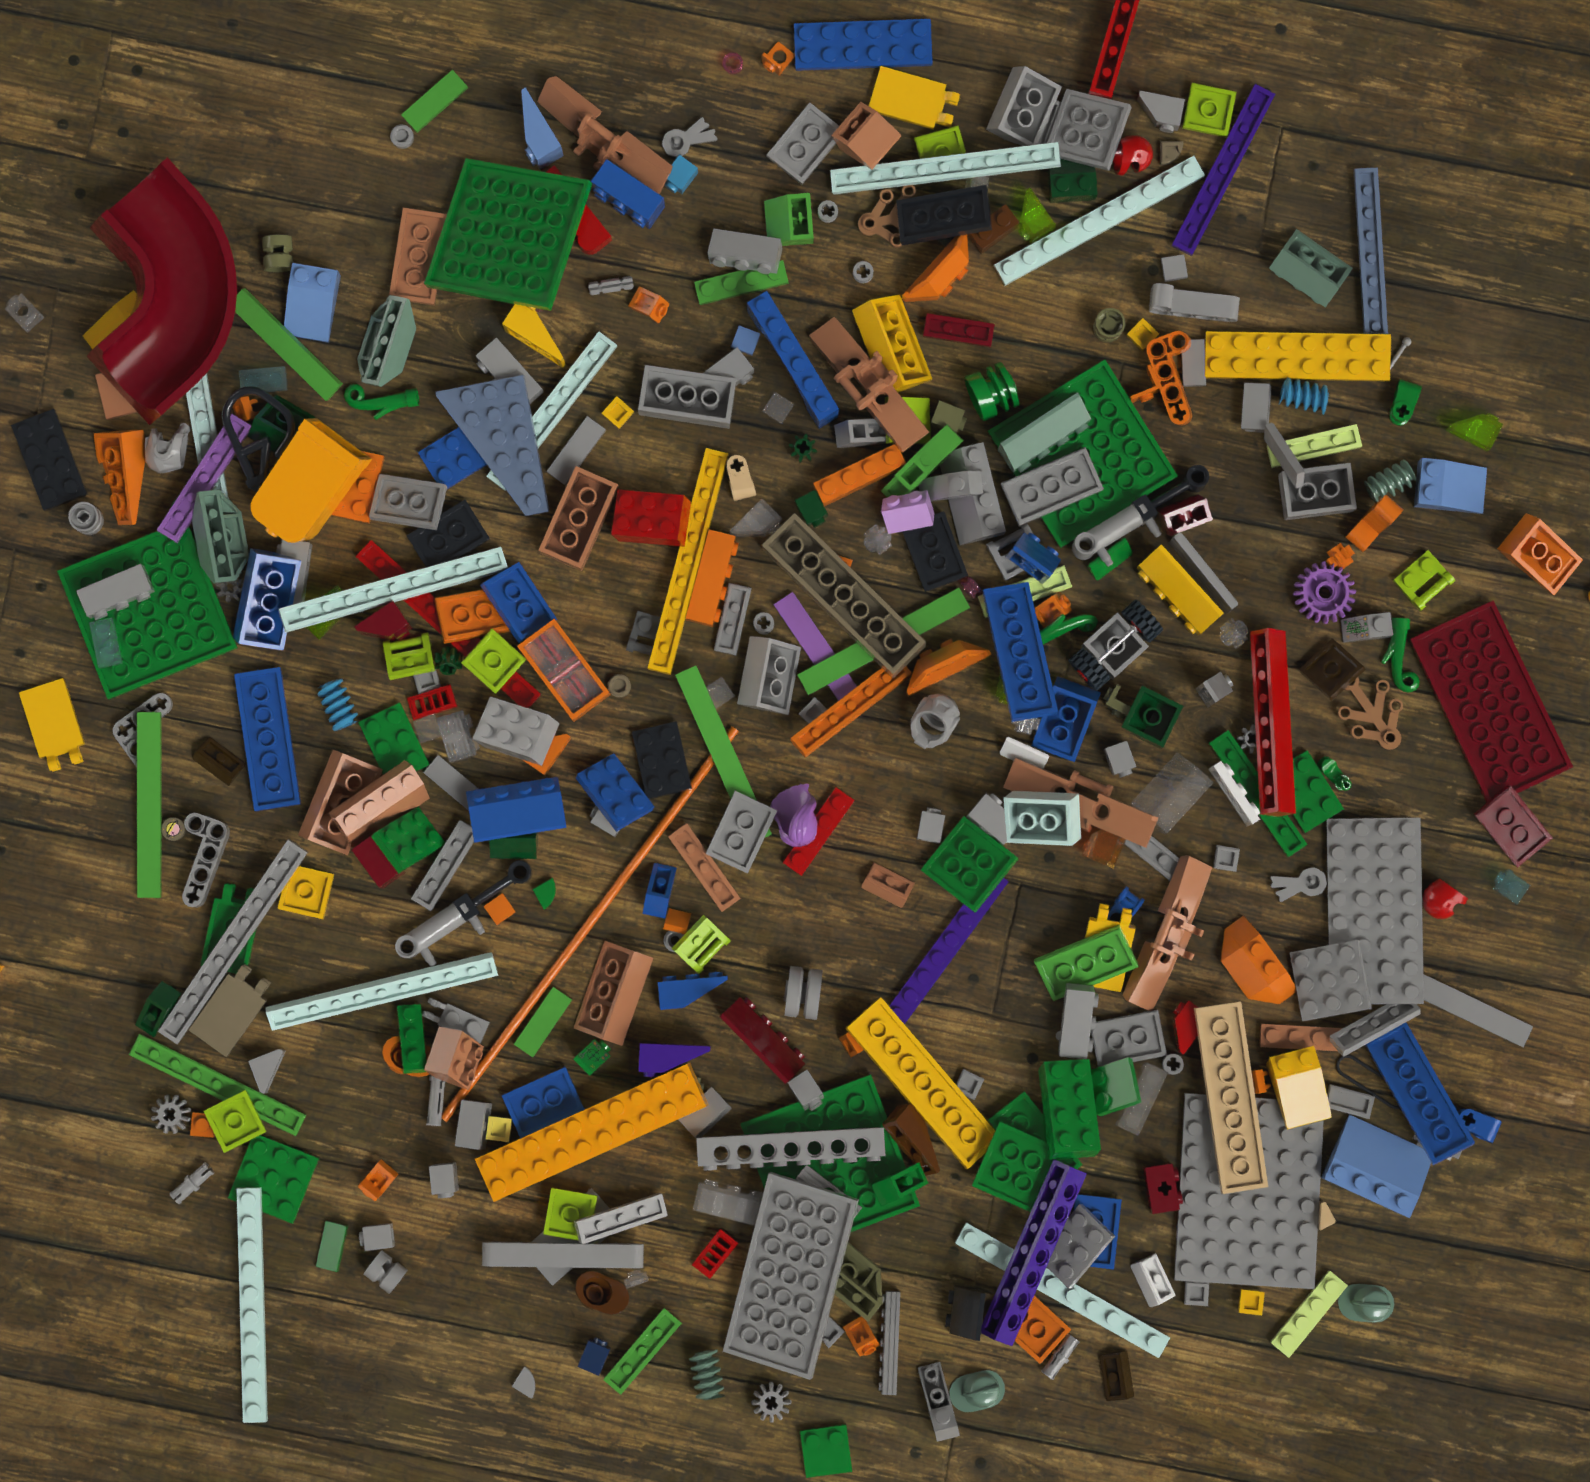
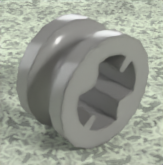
(826, 218)
(868, 267)
(758, 627)
(1168, 1069)

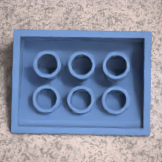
(1378, 1166)

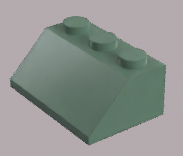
(1310, 268)

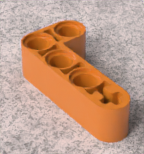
(1173, 379)
(1375, 521)

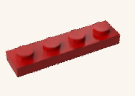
(827, 820)

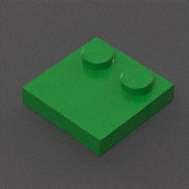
(1115, 1086)
(826, 1450)

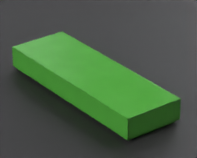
(434, 101)
(543, 1022)

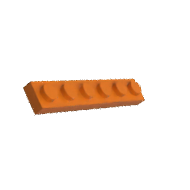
(847, 710)

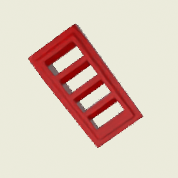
(429, 694)
(728, 1239)

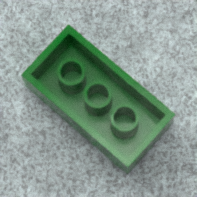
(1069, 1109)

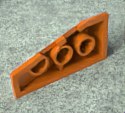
(124, 467)

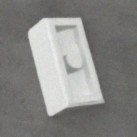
(1014, 749)
(1152, 1280)

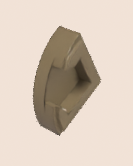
(1169, 151)

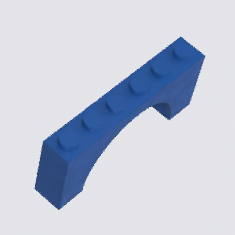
(812, 389)

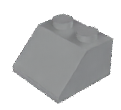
(990, 817)

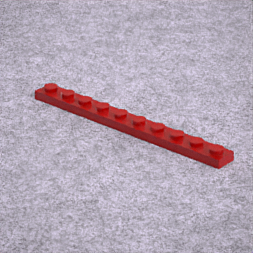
(385, 567)

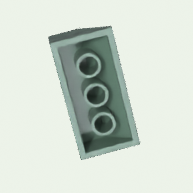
(1045, 433)

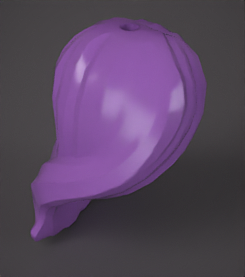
(796, 815)

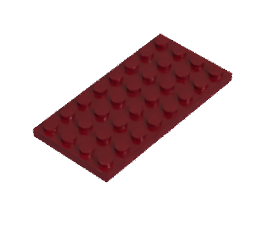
(1490, 702)

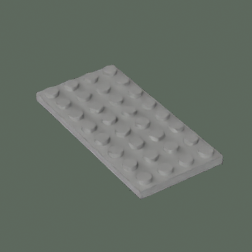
(1379, 902)
(790, 1275)

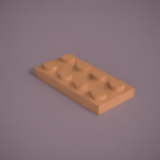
(414, 253)

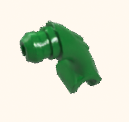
(1334, 774)

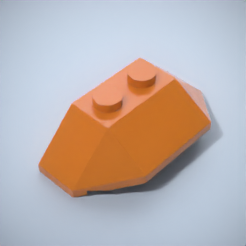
(941, 273)
(944, 663)
(1254, 964)

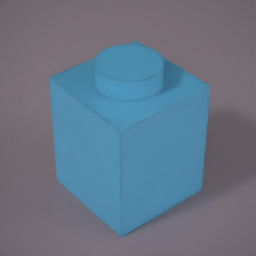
(681, 175)

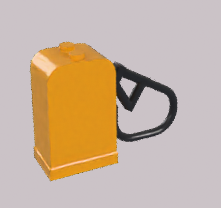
(308, 478)

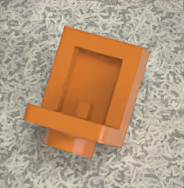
(378, 1180)

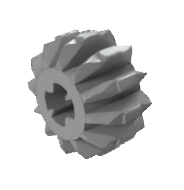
(163, 1113)
(763, 1403)

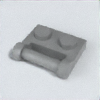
(1007, 567)

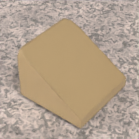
(1325, 1216)

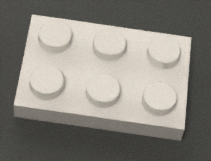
(1235, 793)

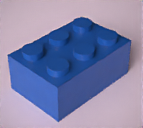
(627, 195)

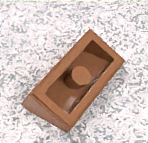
(887, 885)

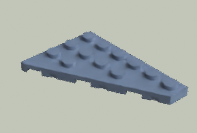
(502, 430)

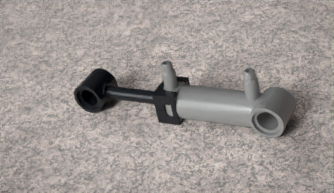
(1139, 513)
(456, 914)

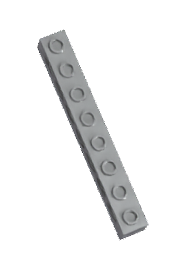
(873, 1136)

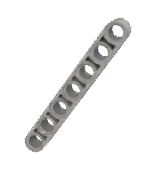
(562, 1255)

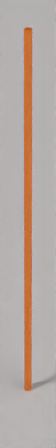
(583, 931)

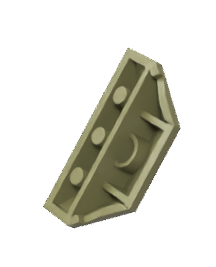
(860, 1283)

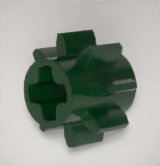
(799, 442)
(448, 661)

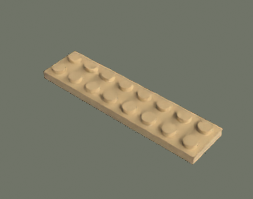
(1231, 1097)

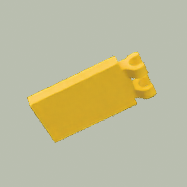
(912, 98)
(53, 722)
(1101, 924)

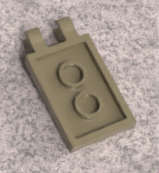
(230, 1011)

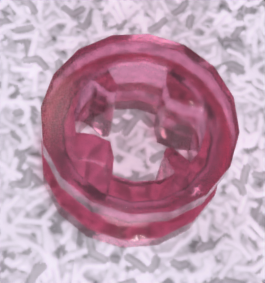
(729, 70)
(971, 587)

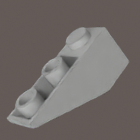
(938, 1401)

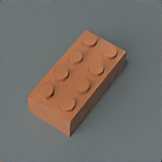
(578, 518)

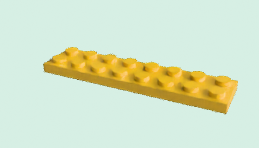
(1297, 356)
(922, 1082)

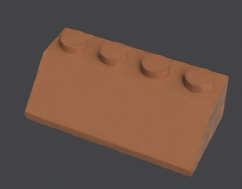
(340, 781)
(379, 803)
(613, 993)

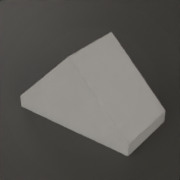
(265, 1068)

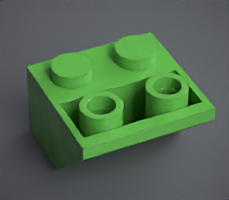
(790, 219)

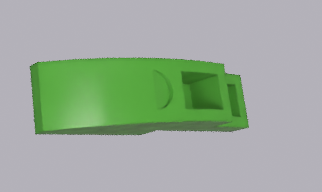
(923, 462)

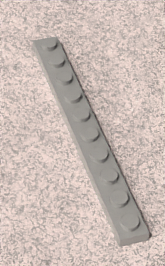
(233, 941)

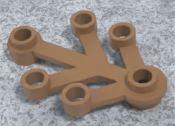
(889, 219)
(1374, 715)

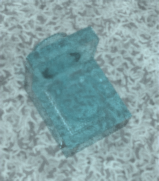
(1510, 886)

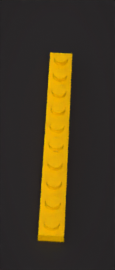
(688, 562)

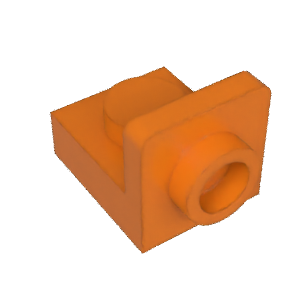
(649, 304)
(1052, 608)
(861, 1336)

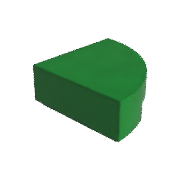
(546, 893)

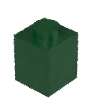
(811, 509)

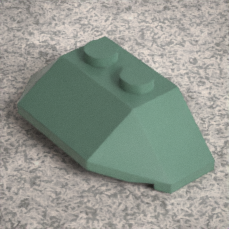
(387, 341)
(219, 536)

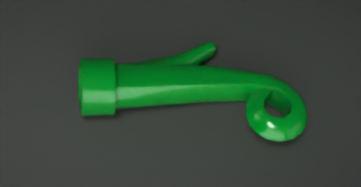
(385, 404)
(1084, 622)
(1396, 651)

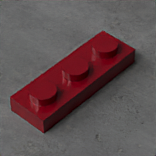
(958, 330)

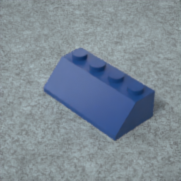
(266, 588)
(516, 809)

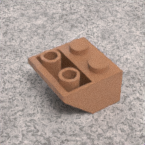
(865, 136)
(454, 1057)

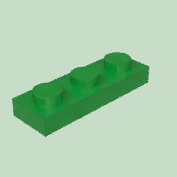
(411, 1038)

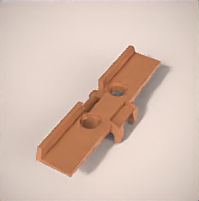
(572, 109)
(894, 416)
(1121, 818)
(1173, 936)

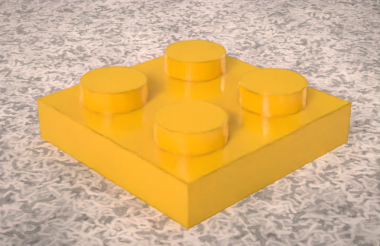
(307, 892)

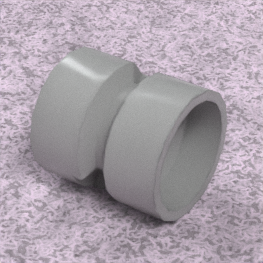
(86, 518)
(385, 1272)

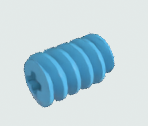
(1304, 395)
(337, 704)

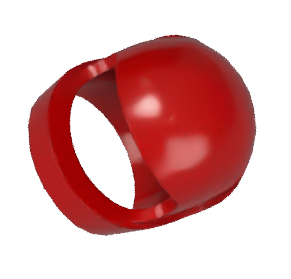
(1132, 150)
(1440, 899)

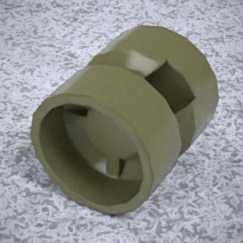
(277, 261)
(1109, 325)

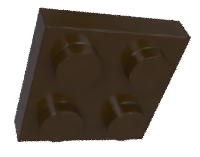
(1332, 669)

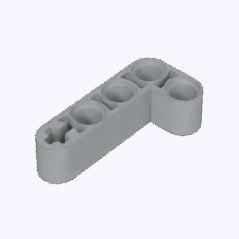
(1192, 304)
(201, 861)

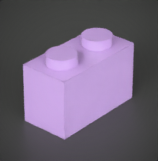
(907, 511)

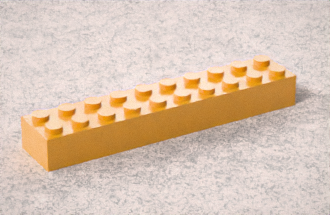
(591, 1132)

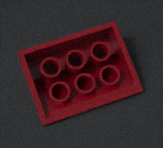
(762, 1040)

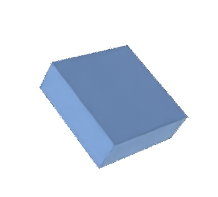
(745, 340)

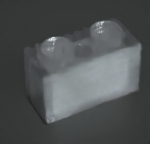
(457, 736)

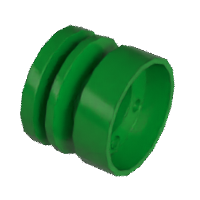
(991, 391)

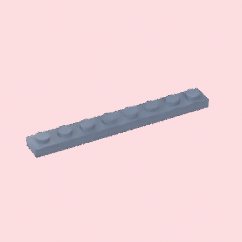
(1370, 251)

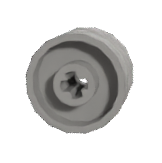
(802, 992)

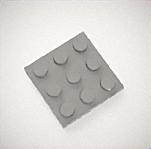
(1089, 128)
(1330, 980)

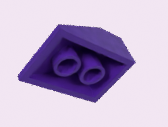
(662, 1057)

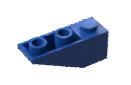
(681, 993)

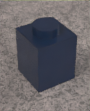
(594, 1356)

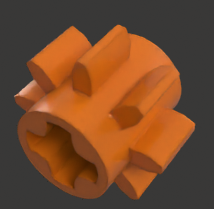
(1340, 556)

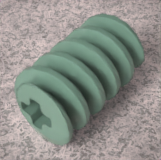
(1390, 480)
(706, 1375)

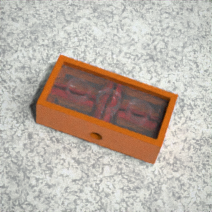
(564, 670)

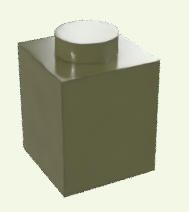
(949, 415)

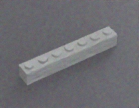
(890, 1343)

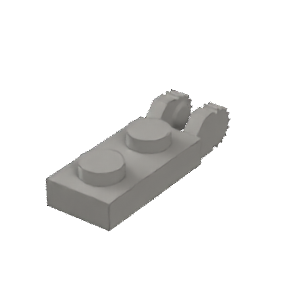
(459, 1020)

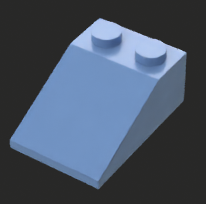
(540, 140)
(311, 301)
(1450, 486)

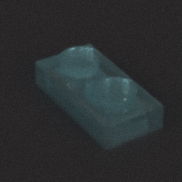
(268, 379)
(105, 643)

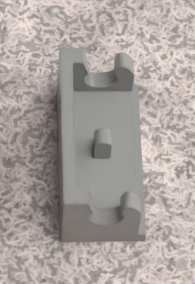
(1256, 407)
(705, 1118)
(473, 1124)

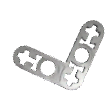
(128, 741)

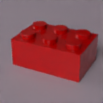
(651, 518)

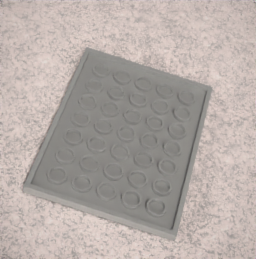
(1255, 1233)

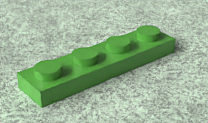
(738, 284)
(642, 1351)

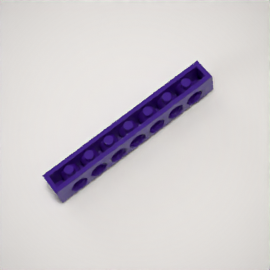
(1032, 1253)

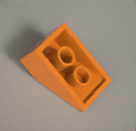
(1540, 553)

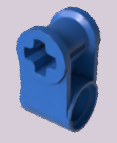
(1122, 902)
(1481, 1125)

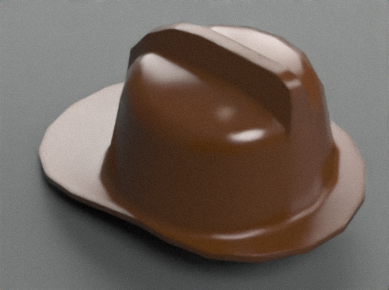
(601, 1293)

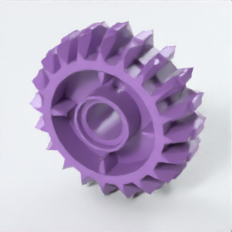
(1314, 602)

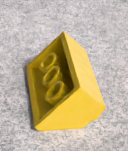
(889, 331)
(1179, 590)

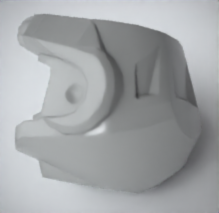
(166, 455)
(940, 713)

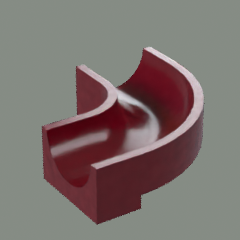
(182, 289)

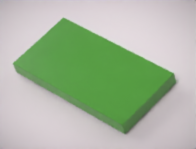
(1086, 961)

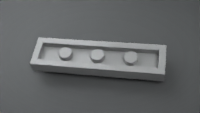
(444, 866)
(1373, 1026)
(620, 1218)

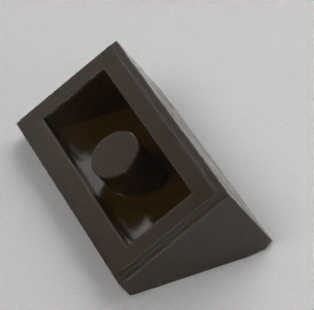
(218, 761)
(1116, 1376)

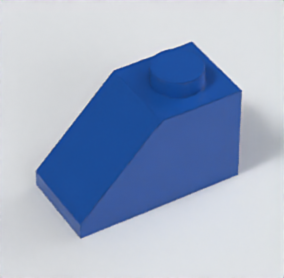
(659, 890)

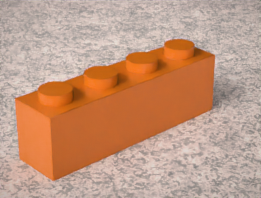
(859, 475)
(711, 578)

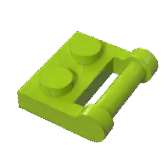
(1418, 574)
(409, 662)
(697, 940)

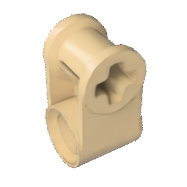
(740, 482)

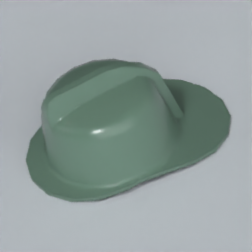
(1366, 1303)
(977, 1391)

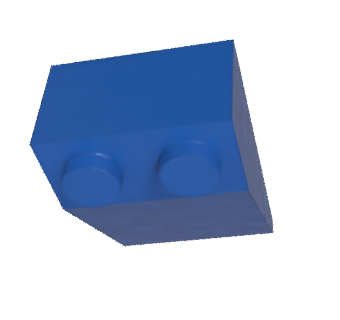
(1034, 557)
(1065, 731)

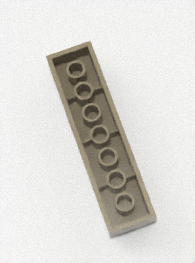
(844, 595)

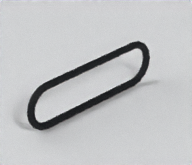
(1358, 1084)

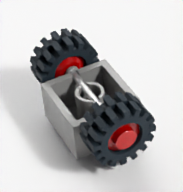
(1115, 645)

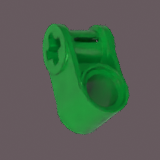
(1405, 398)

